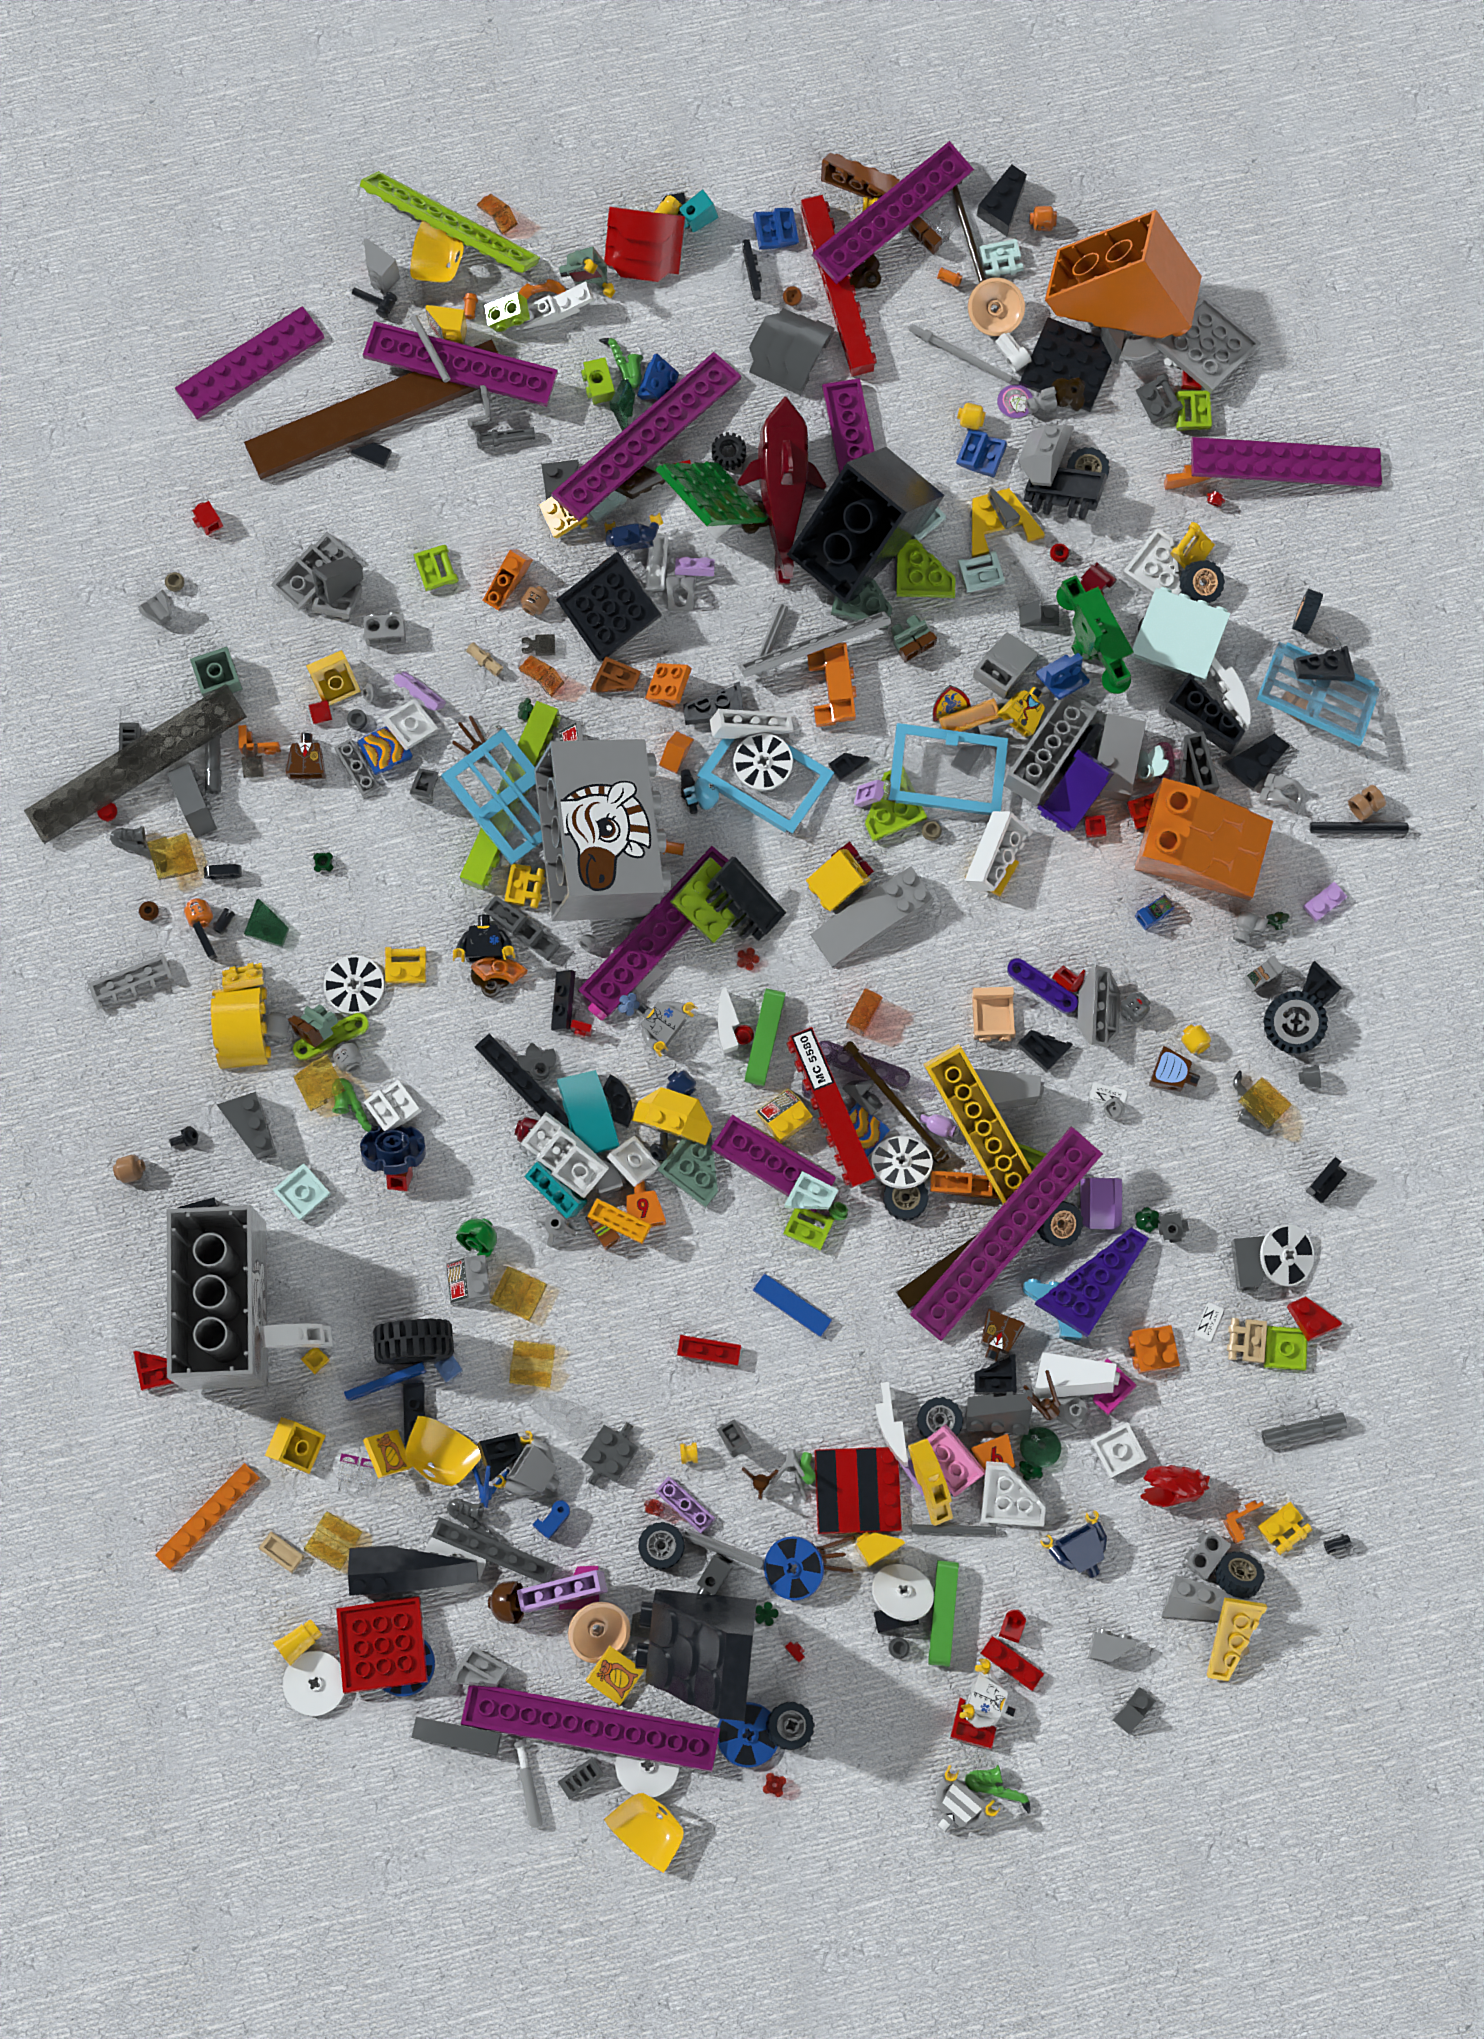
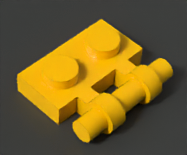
(518, 885)
(242, 977)
(1279, 1523)

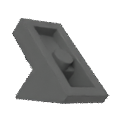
(1038, 615)
(424, 785)
(860, 1093)
(734, 1438)
(1134, 1710)

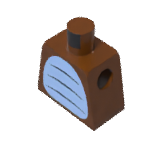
(1172, 1071)

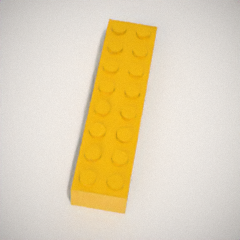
(979, 1120)

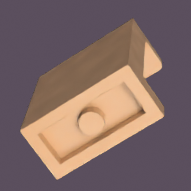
(993, 1013)

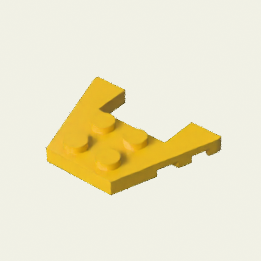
(986, 521)

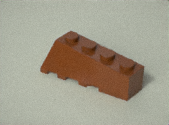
(855, 177)

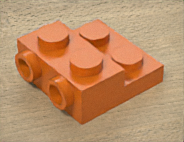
(1153, 1349)

